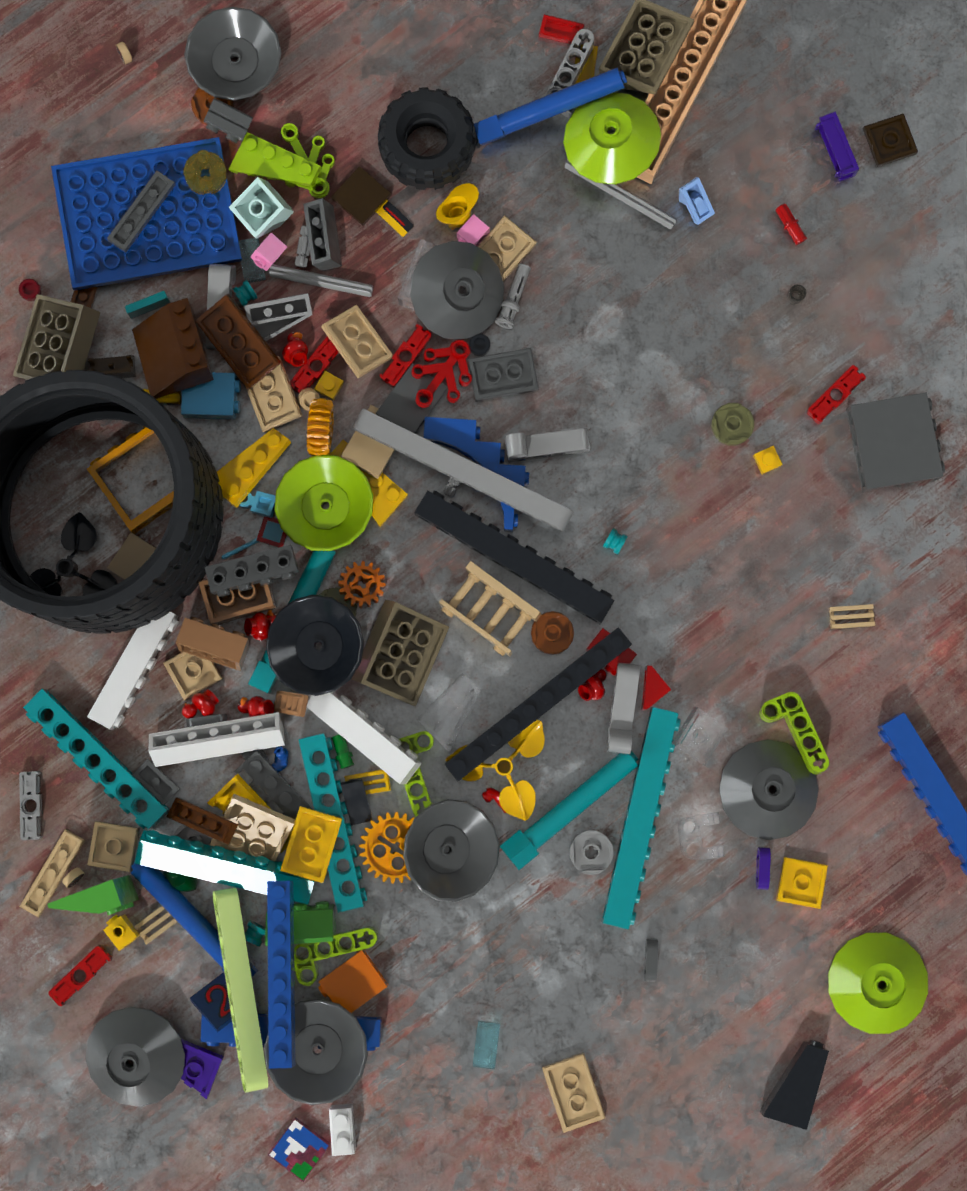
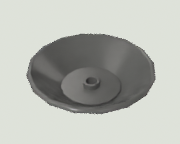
(228, 35)
(437, 293)
(747, 796)
(470, 856)
(146, 1041)
(338, 1067)

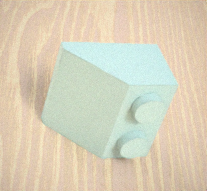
(261, 208)

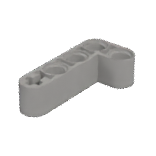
(573, 70)
(220, 283)
(546, 444)
(623, 708)

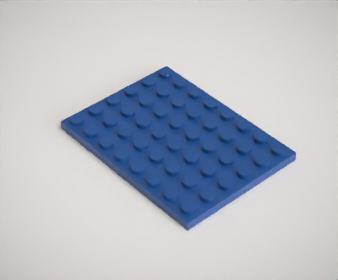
(181, 236)

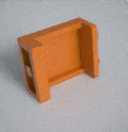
(353, 982)

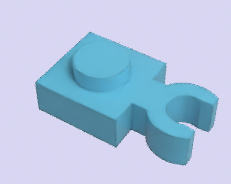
(260, 504)

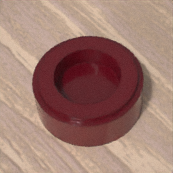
(29, 289)

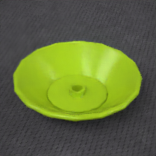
(613, 156)
(319, 482)
(856, 976)

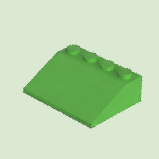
(106, 897)

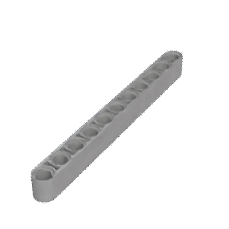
(463, 470)

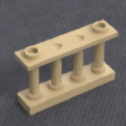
(509, 600)

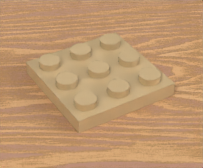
(258, 829)

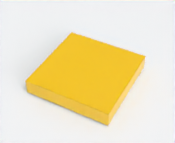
(801, 882)

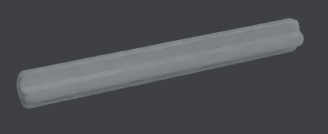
(321, 280)

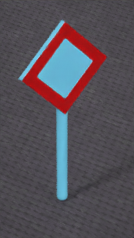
(269, 533)

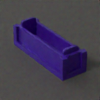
(837, 146)

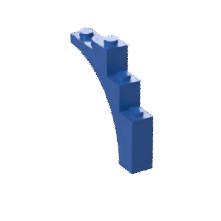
(461, 436)

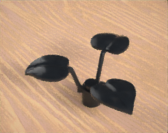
(76, 536)

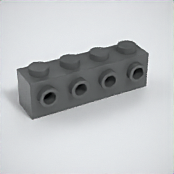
(251, 570)

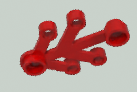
(443, 371)

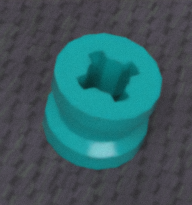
(244, 293)
(615, 541)
(254, 933)

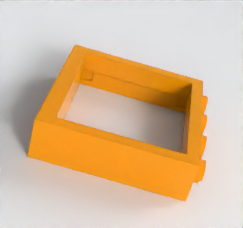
(114, 453)

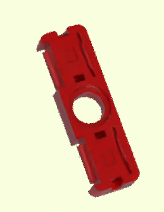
(415, 346)
(306, 376)
(826, 403)
(68, 984)

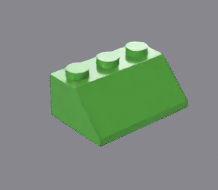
(312, 923)

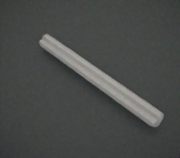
(632, 200)

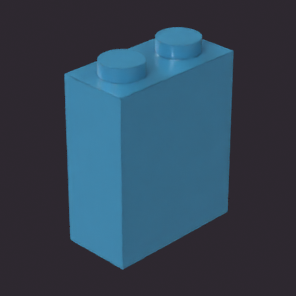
(213, 399)

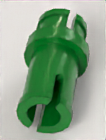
(342, 752)

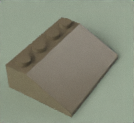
(647, 45)
(56, 338)
(400, 652)

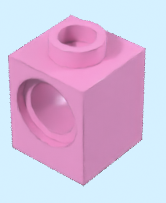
(473, 231)
(268, 252)

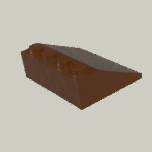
(172, 350)

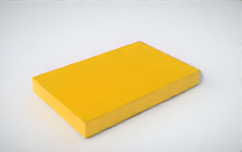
(311, 844)

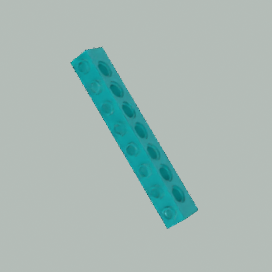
(36, 713)
(309, 746)

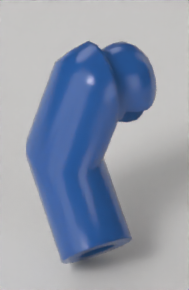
(281, 758)

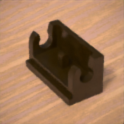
(118, 366)

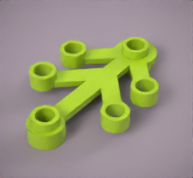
(314, 154)

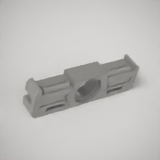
(29, 821)

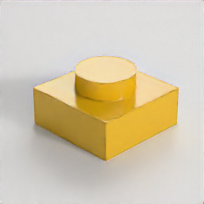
(329, 385)
(767, 460)

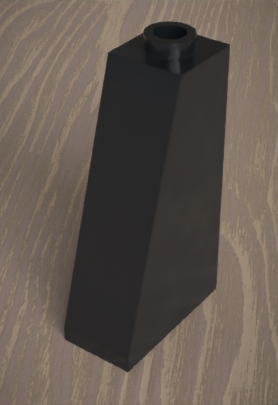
(798, 1087)

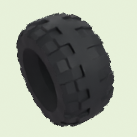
(419, 110)

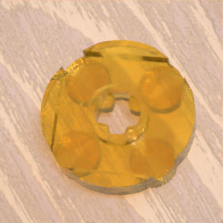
(205, 184)

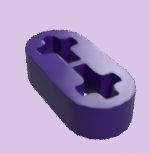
(763, 868)

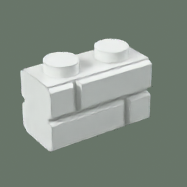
(342, 1129)

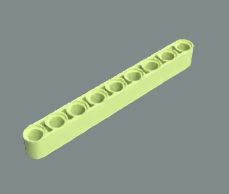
(240, 990)

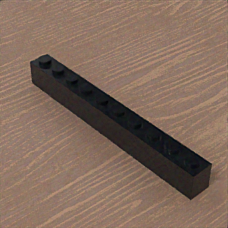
(514, 557)
(538, 704)

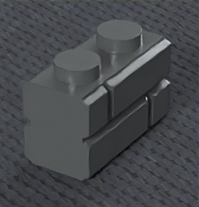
(227, 120)

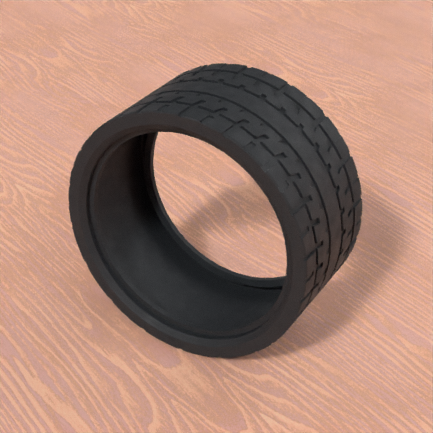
(60, 400)

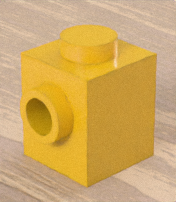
(121, 931)

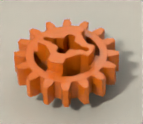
(370, 581)

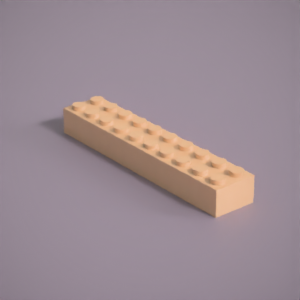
(690, 71)

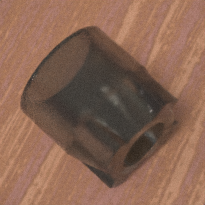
(798, 289)

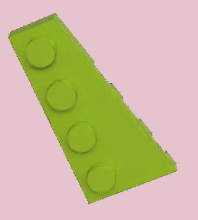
(268, 160)

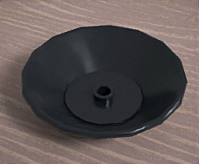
(294, 640)

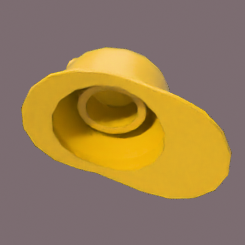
(457, 206)

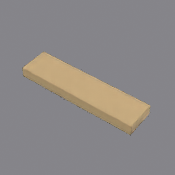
(52, 873)

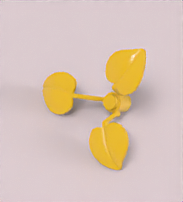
(519, 797)

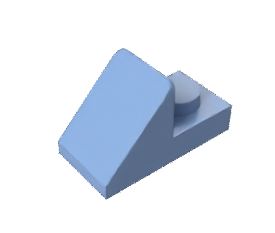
(696, 200)

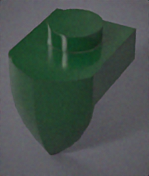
(181, 882)

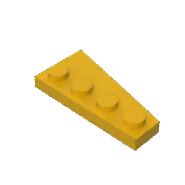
(248, 468)
(386, 494)
(240, 788)

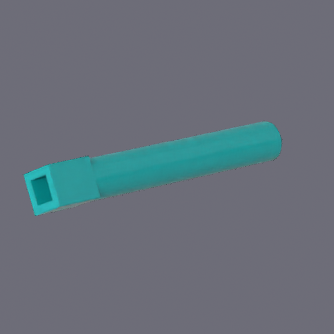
(308, 584)
(523, 845)

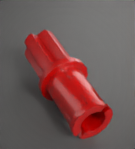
(791, 224)

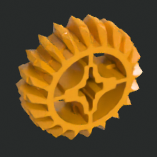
(320, 427)

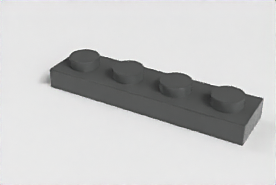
(141, 211)

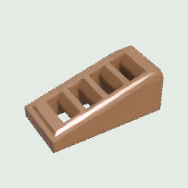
(290, 703)

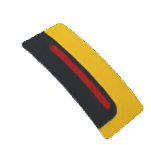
(395, 218)

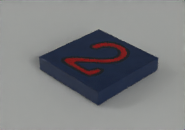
(214, 1003)

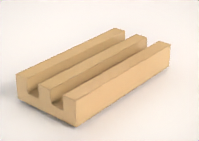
(870, 615)
(142, 933)

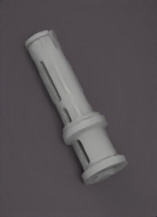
(510, 305)

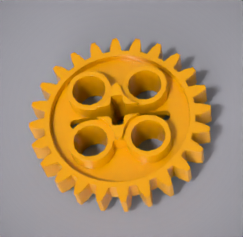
(383, 864)

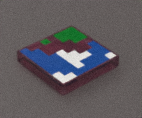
(299, 1149)

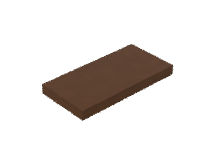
(238, 341)

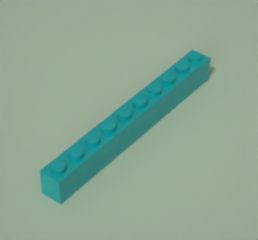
(639, 818)

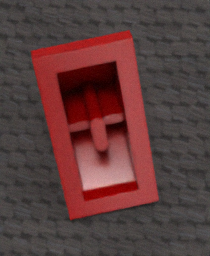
(653, 688)

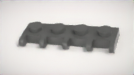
(272, 784)

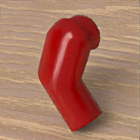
(491, 794)

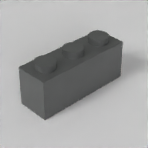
(322, 234)

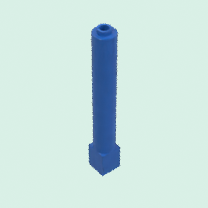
(549, 106)
(182, 911)

